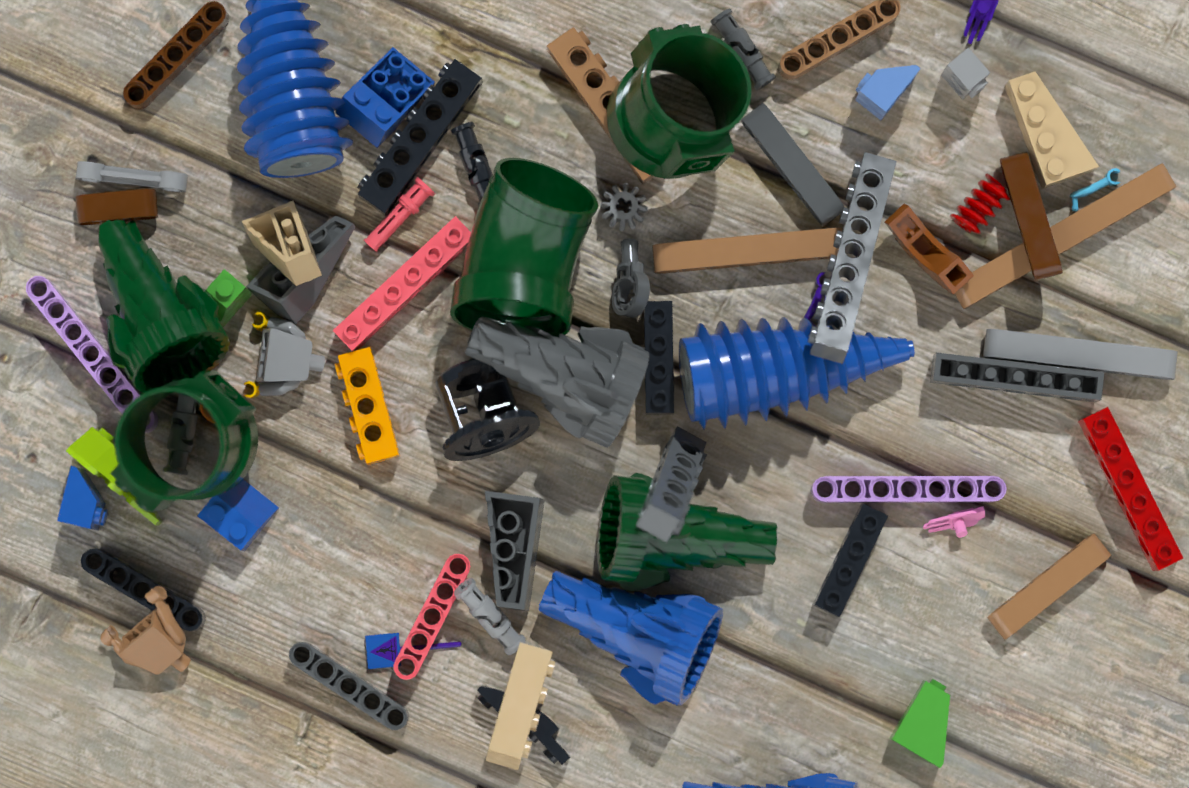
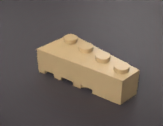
(1048, 135)
(519, 706)

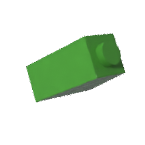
(229, 295)
(925, 723)

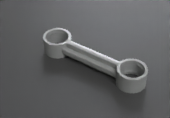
(100, 173)

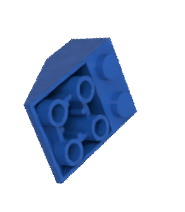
(384, 97)

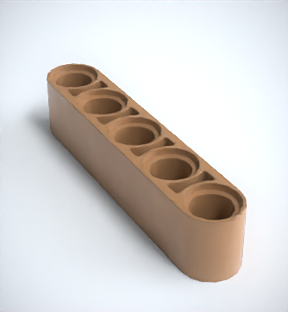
(829, 47)
(1049, 586)

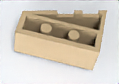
(284, 242)

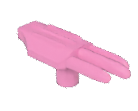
(957, 521)

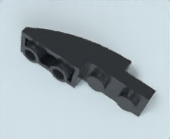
(545, 728)

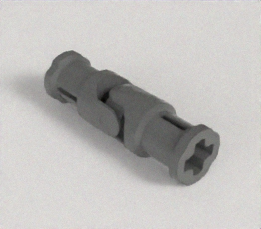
(743, 45)

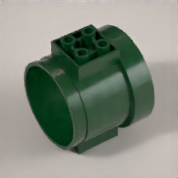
(653, 139)
(237, 442)

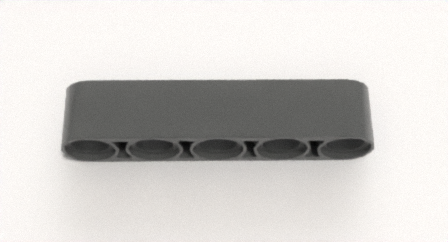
(792, 164)
(335, 682)

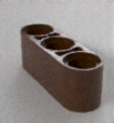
(116, 205)

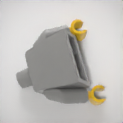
(283, 358)

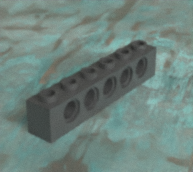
(1017, 377)
(673, 485)

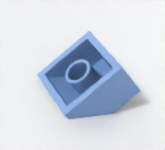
(884, 88)

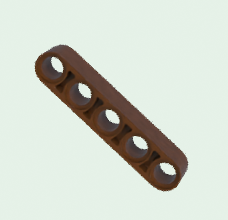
(162, 58)
(1031, 216)

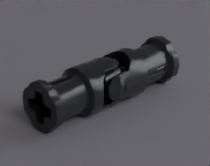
(478, 168)

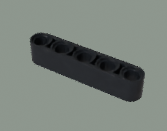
(131, 582)

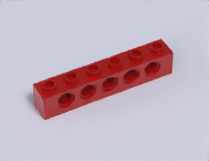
(1130, 489)

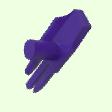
(983, 12)

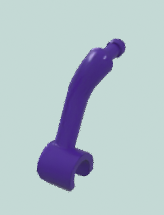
(817, 298)

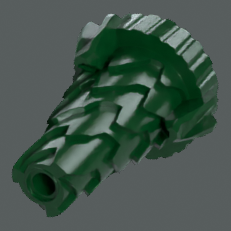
(162, 325)
(705, 540)

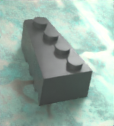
(514, 546)

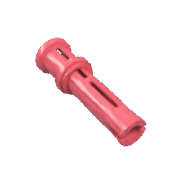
(407, 205)

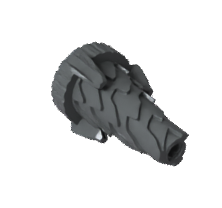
(582, 383)

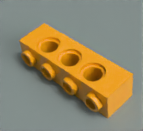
(363, 362)

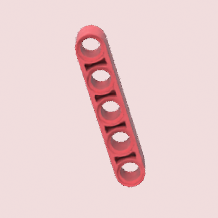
(426, 629)

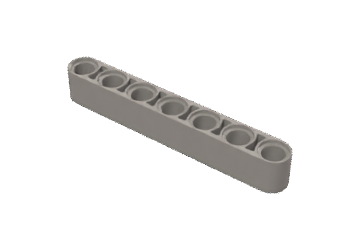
(1080, 354)

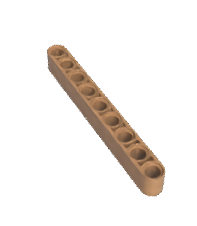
(1069, 232)

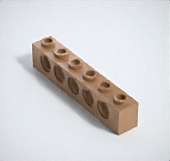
(561, 52)

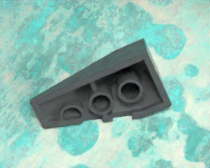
(294, 301)

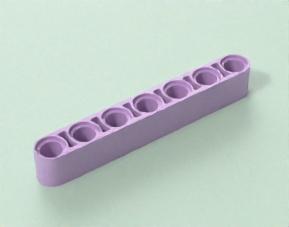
(83, 343)
(921, 485)

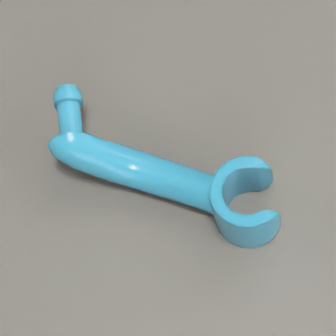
(1093, 188)

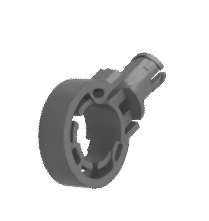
(630, 276)

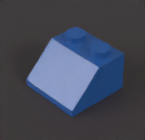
(82, 502)
(239, 514)

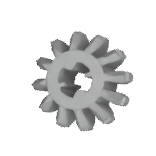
(627, 198)

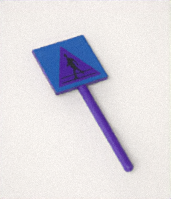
(384, 649)

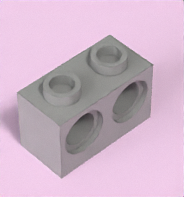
(966, 74)

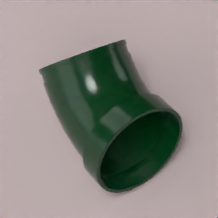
(524, 248)

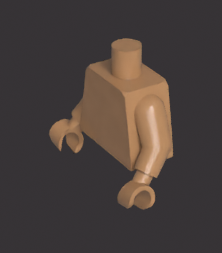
(154, 641)

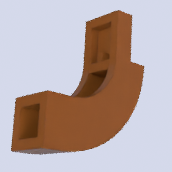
(927, 251)

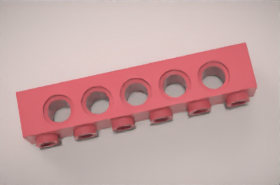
(404, 285)

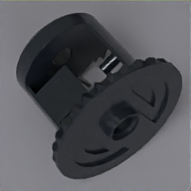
(501, 419)

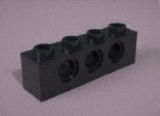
(660, 369)
(850, 560)

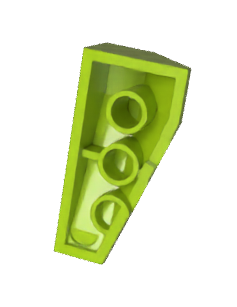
(97, 455)

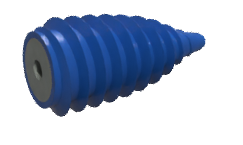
(288, 92)
(771, 368)

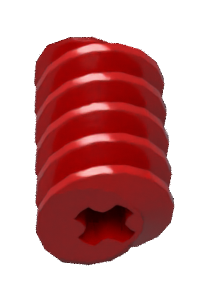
(981, 205)

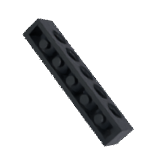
(451, 74)

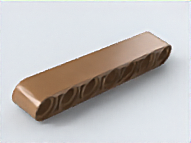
(744, 250)

